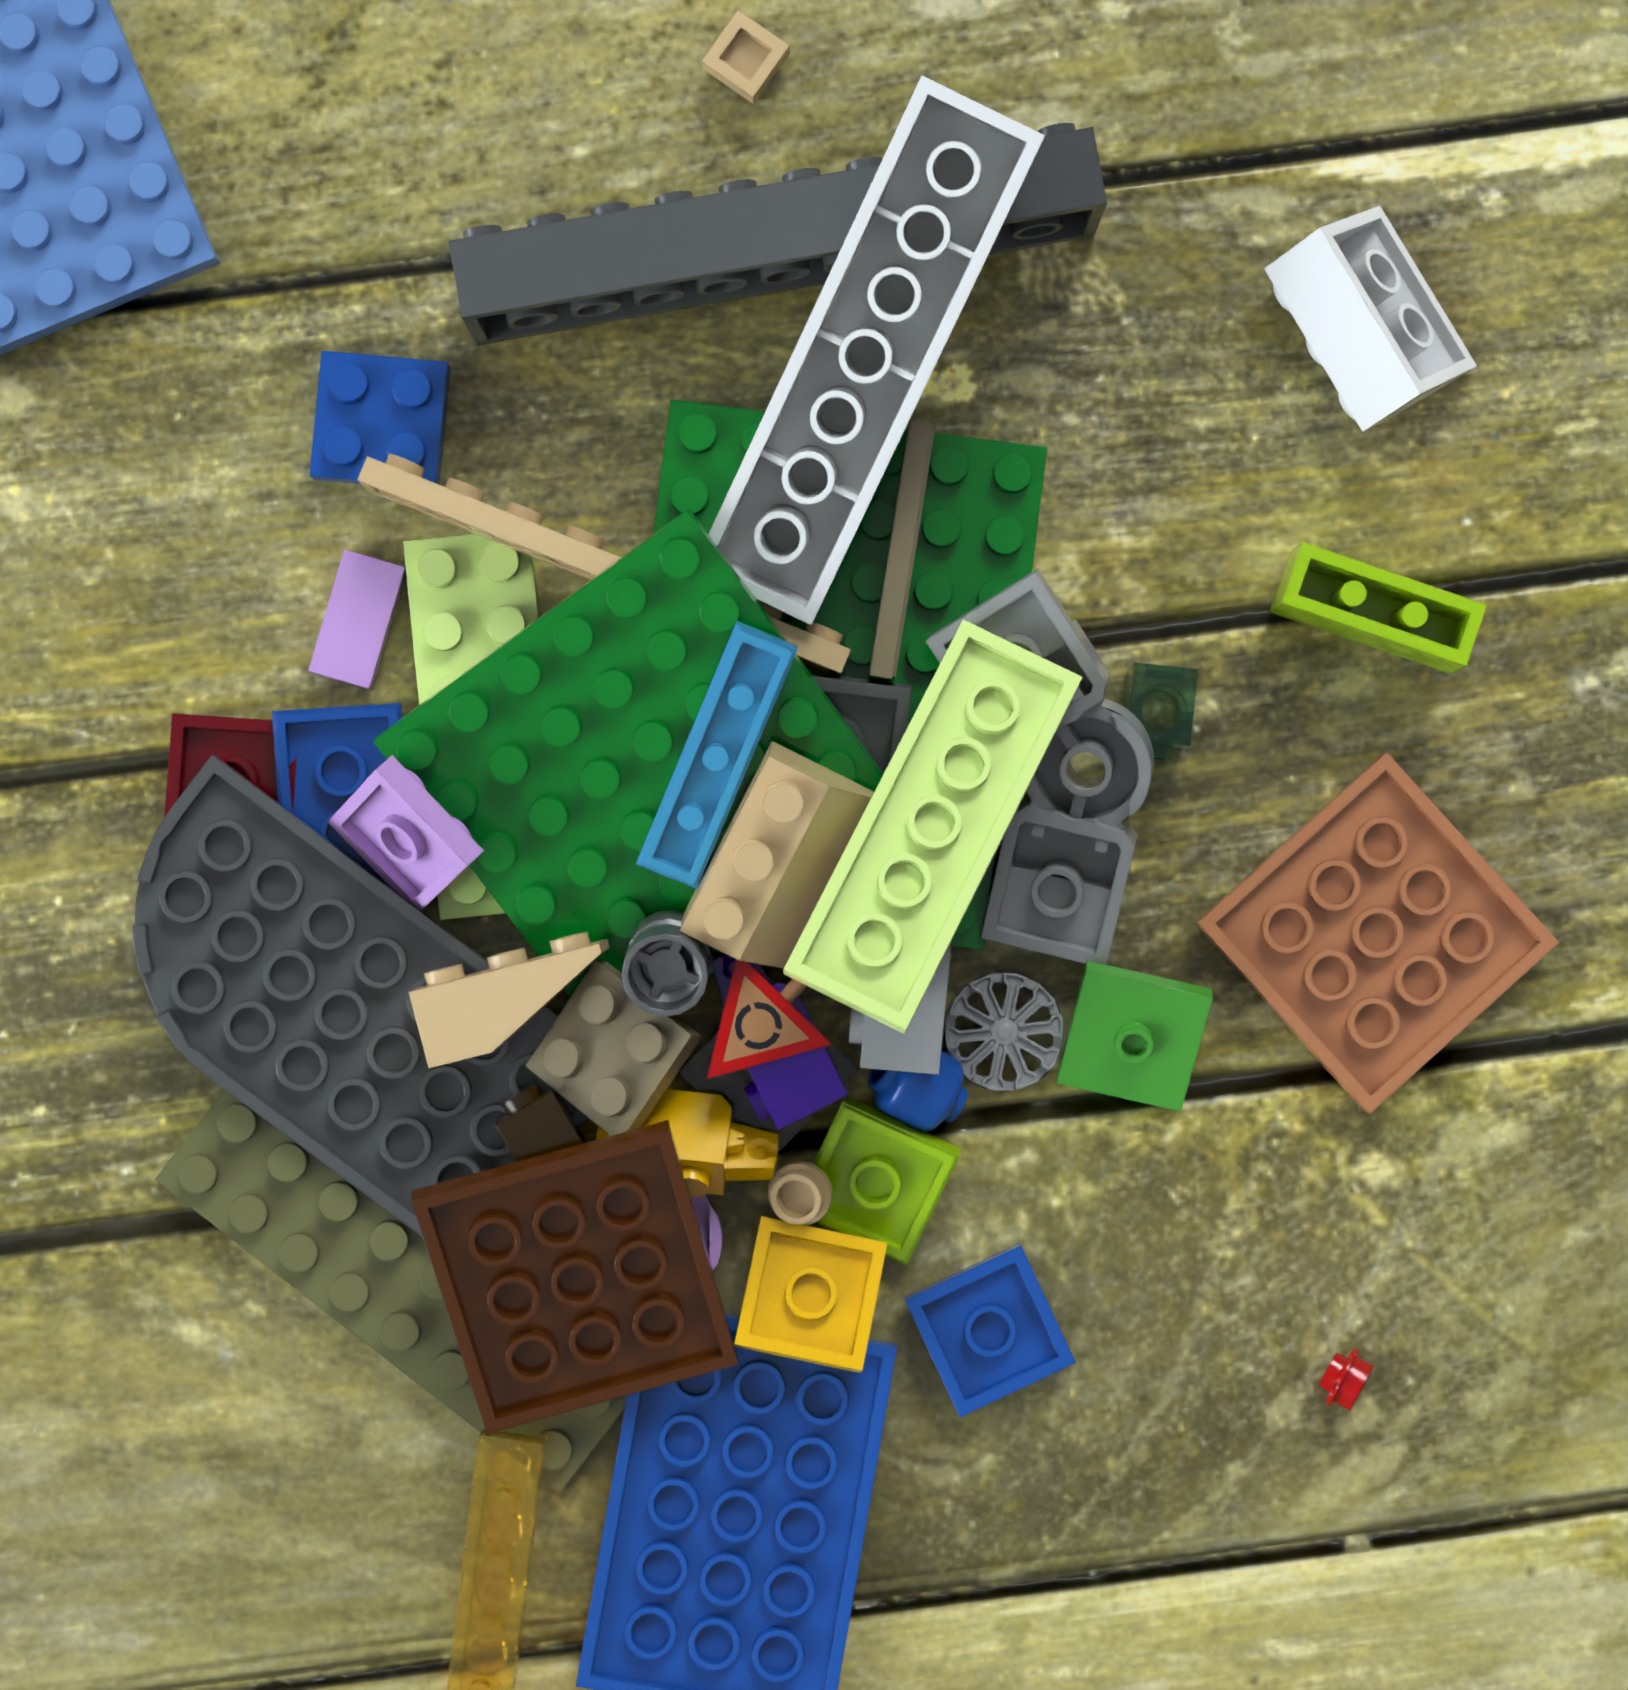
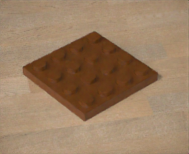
(575, 1276)

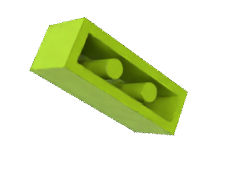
(1378, 608)

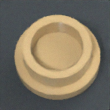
(800, 1193)

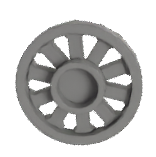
(1004, 1031)

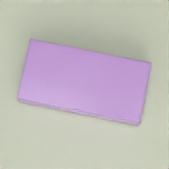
(358, 620)

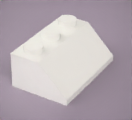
(1369, 317)

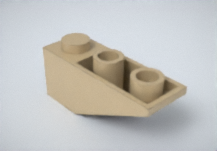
(482, 1010)

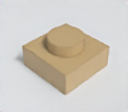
(745, 57)

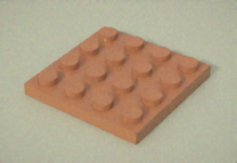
(1376, 933)

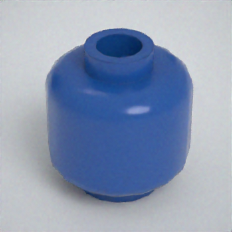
(921, 1098)

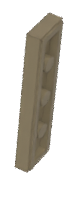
(901, 551)

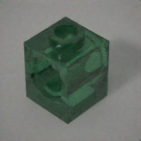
(1175, 686)

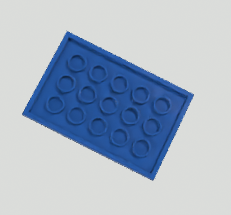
(737, 1527)

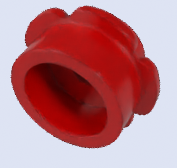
(1345, 1379)

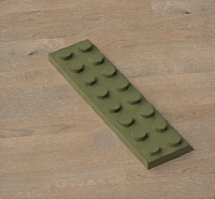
(349, 1262)

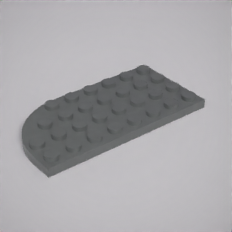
(292, 991)

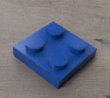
(378, 410)
(989, 1330)

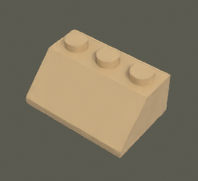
(775, 858)

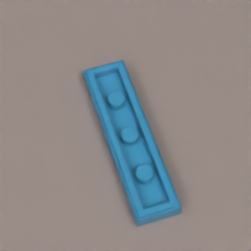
(717, 754)

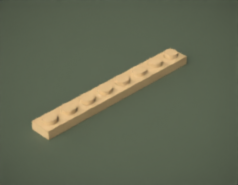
(573, 551)

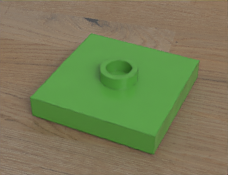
(1134, 1035)

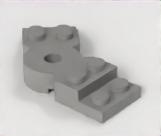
(1071, 837)

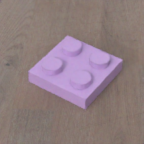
(405, 834)

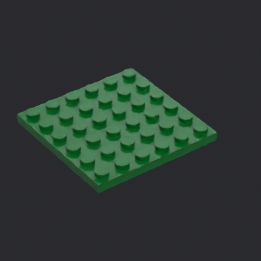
(577, 727)

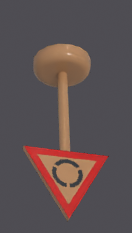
(760, 1024)

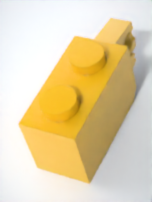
(712, 1145)

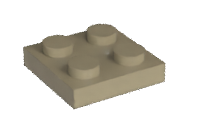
(611, 1053)

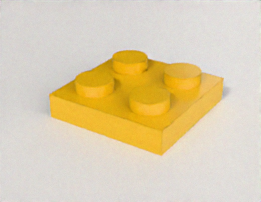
(811, 1294)

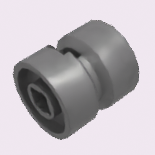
(664, 967)

